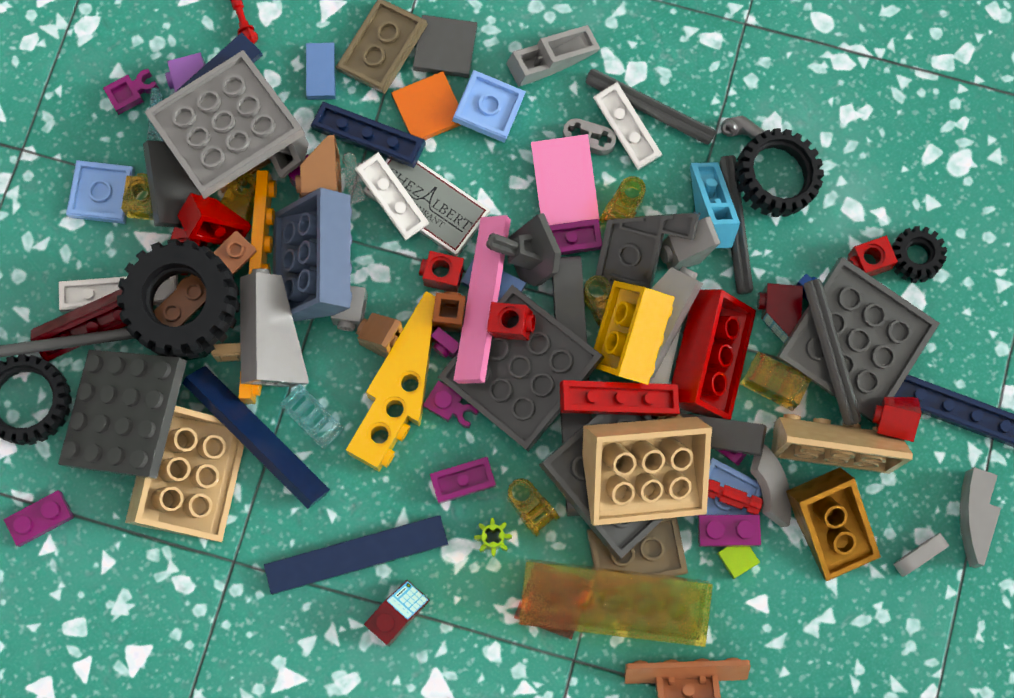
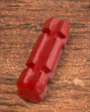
(734, 497)

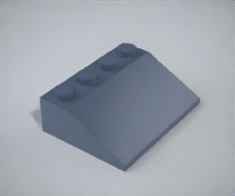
(314, 253)

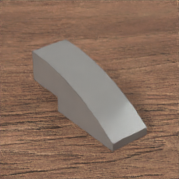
(552, 55)
(977, 515)

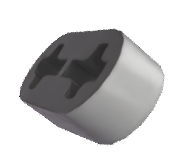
(594, 131)
(921, 554)

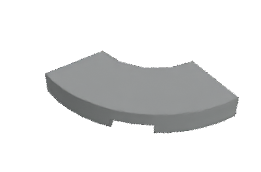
(773, 487)

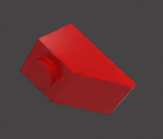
(210, 220)
(898, 417)

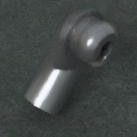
(740, 125)

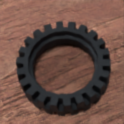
(796, 148)
(59, 406)

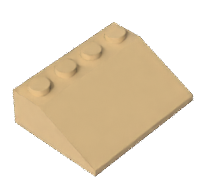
(837, 445)
(646, 469)
(193, 479)

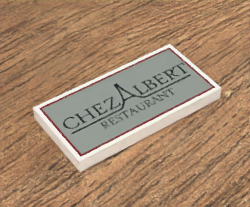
(449, 210)

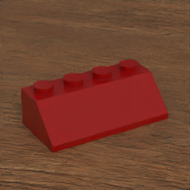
(713, 353)

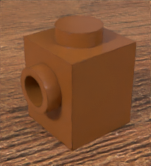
(449, 311)

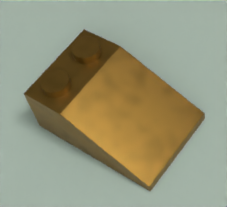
(834, 523)

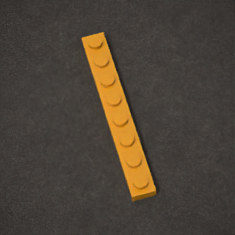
(262, 219)

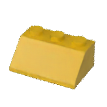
(632, 331)

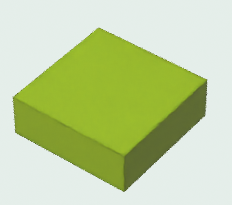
(738, 560)

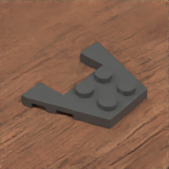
(634, 245)

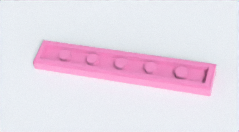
(483, 290)

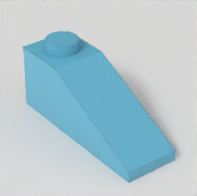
(714, 200)

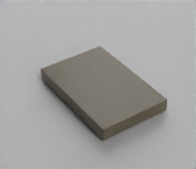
(381, 45)
(656, 553)

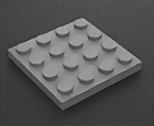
(224, 123)

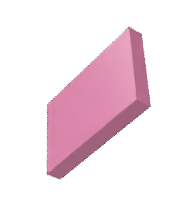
(565, 179)

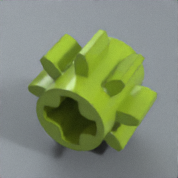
(493, 546)

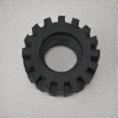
(929, 243)

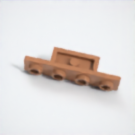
(191, 292)
(689, 678)

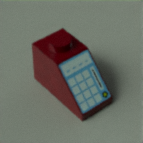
(781, 308)
(396, 612)

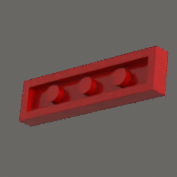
(619, 398)

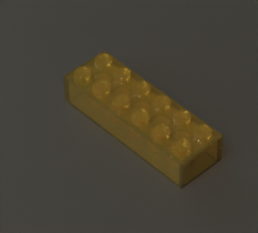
(615, 602)

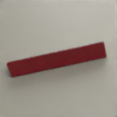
(90, 318)

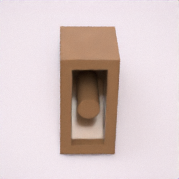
(379, 333)

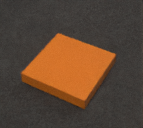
(427, 106)

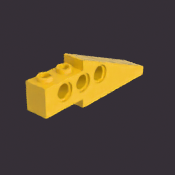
(405, 361)

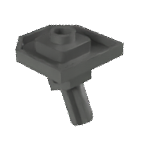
(530, 250)

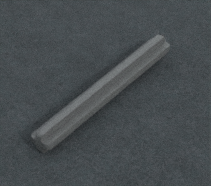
(654, 108)
(739, 250)
(832, 352)

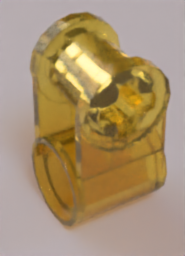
(241, 201)
(621, 205)
(597, 304)
(532, 507)

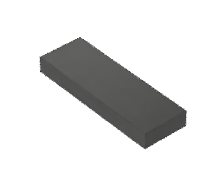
(735, 435)

